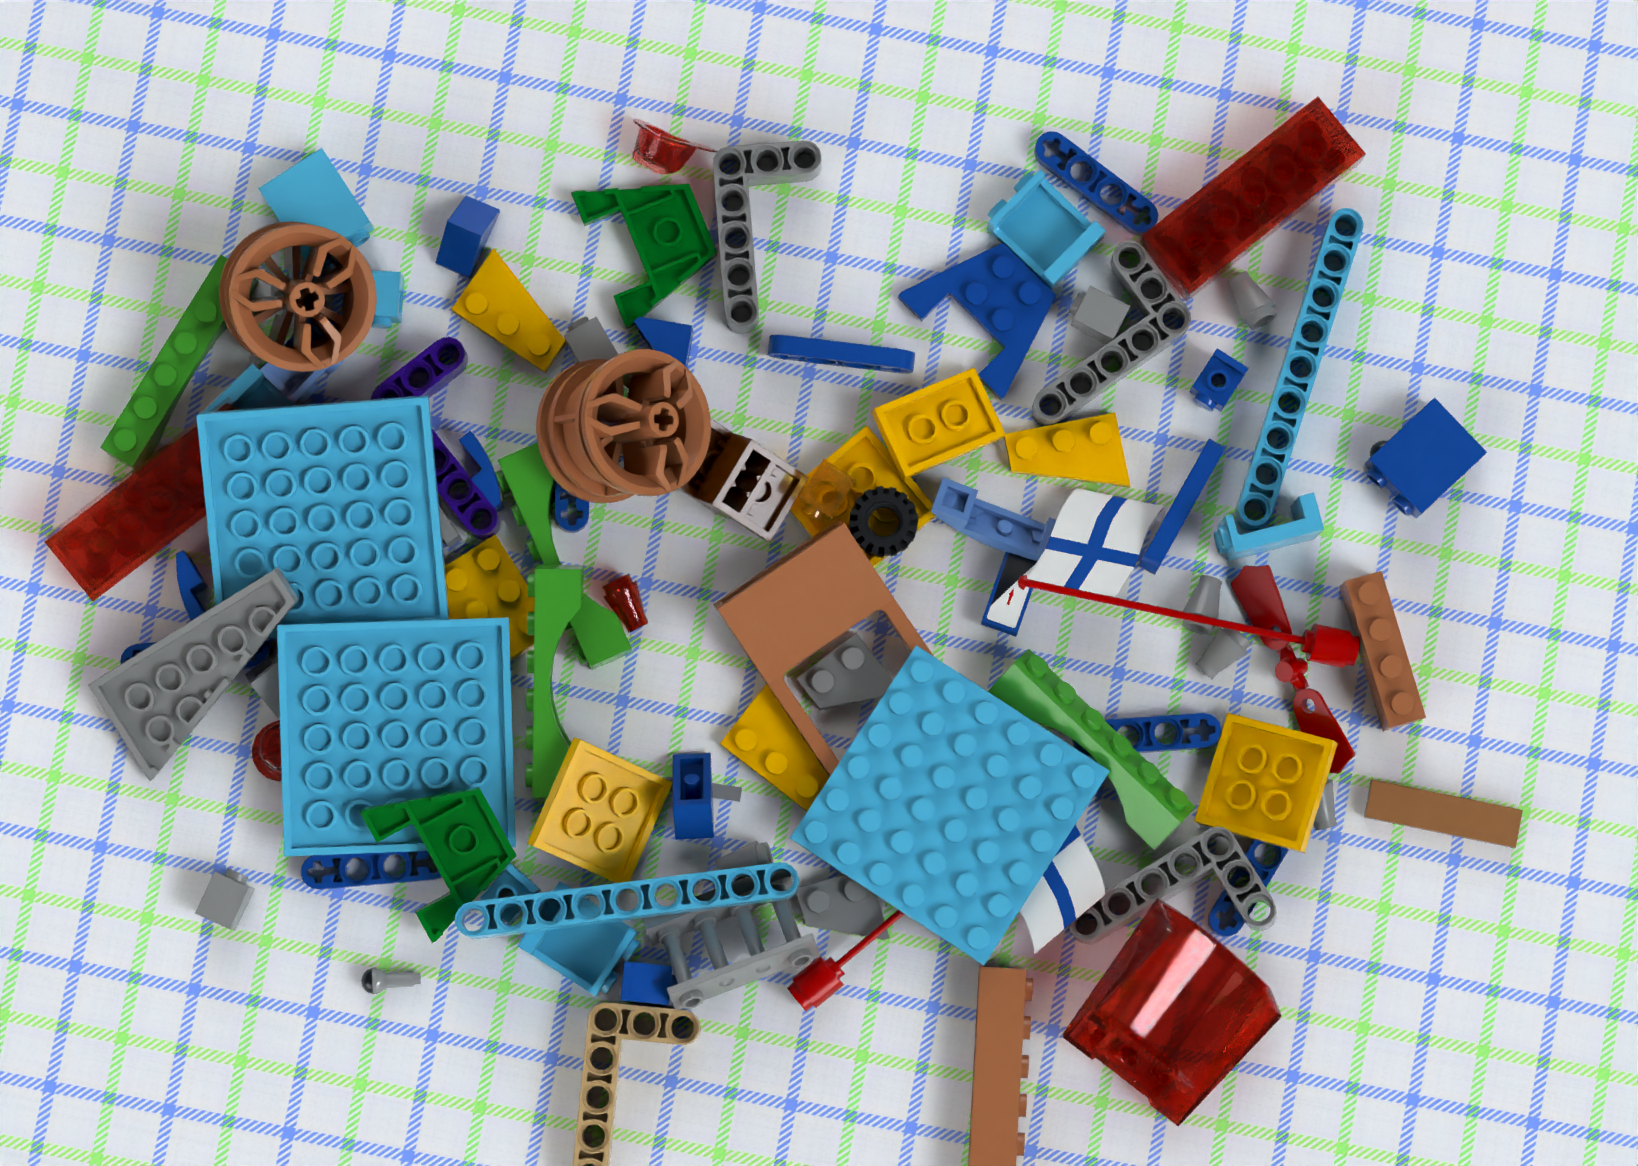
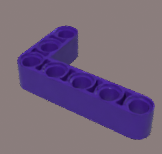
(452, 471)

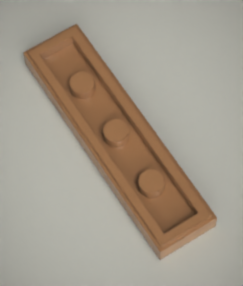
(1443, 813)

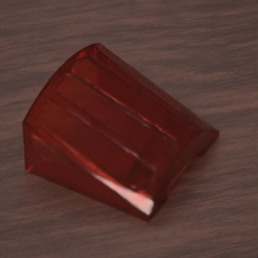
(1173, 1012)

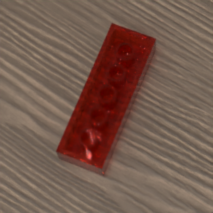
(1252, 198)
(135, 515)

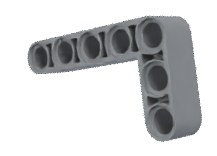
(740, 220)
(1121, 346)
(1175, 883)

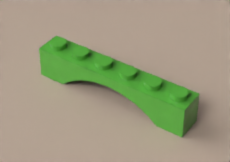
(153, 402)
(557, 600)
(596, 628)
(1147, 797)

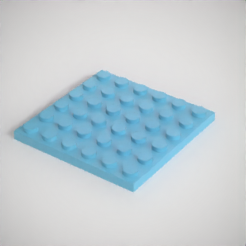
(333, 501)
(389, 720)
(949, 805)

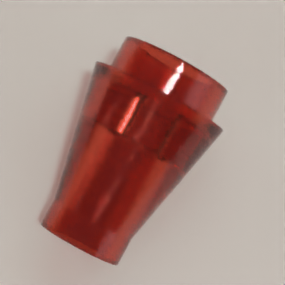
(626, 601)

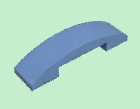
(989, 523)

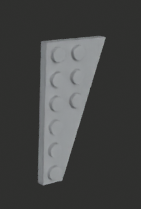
(176, 681)

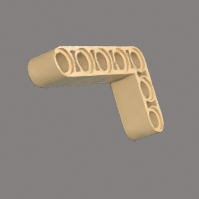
(609, 1077)

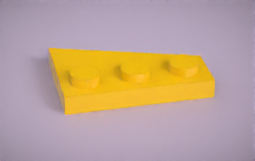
(508, 314)
(1072, 450)
(776, 750)

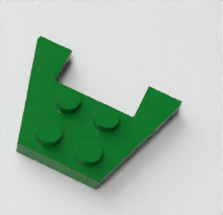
(666, 235)
(461, 841)

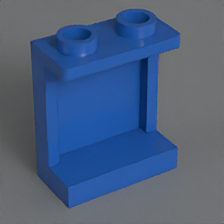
(1424, 459)

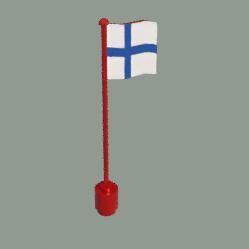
(1098, 548)
(1059, 898)

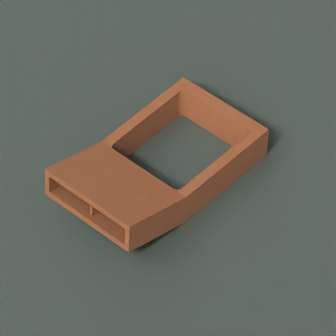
(804, 606)

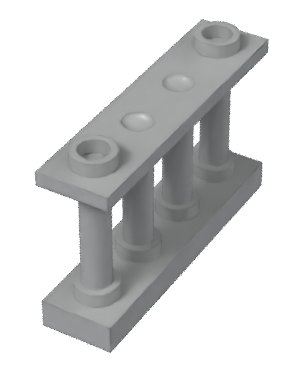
(693, 991)

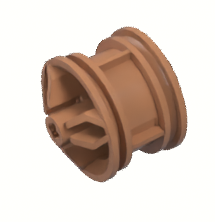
(298, 296)
(656, 429)

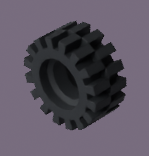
(892, 500)

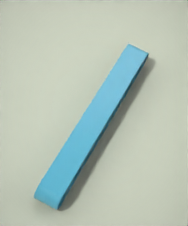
(1307, 352)
(608, 898)

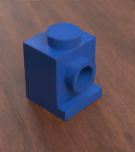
(1226, 367)

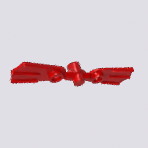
(1264, 607)

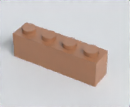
(1382, 651)

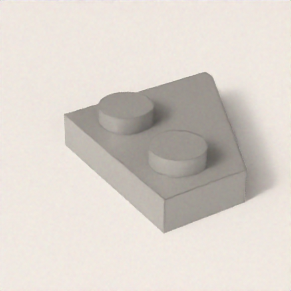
(845, 676)
(841, 907)

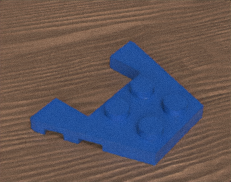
(997, 294)

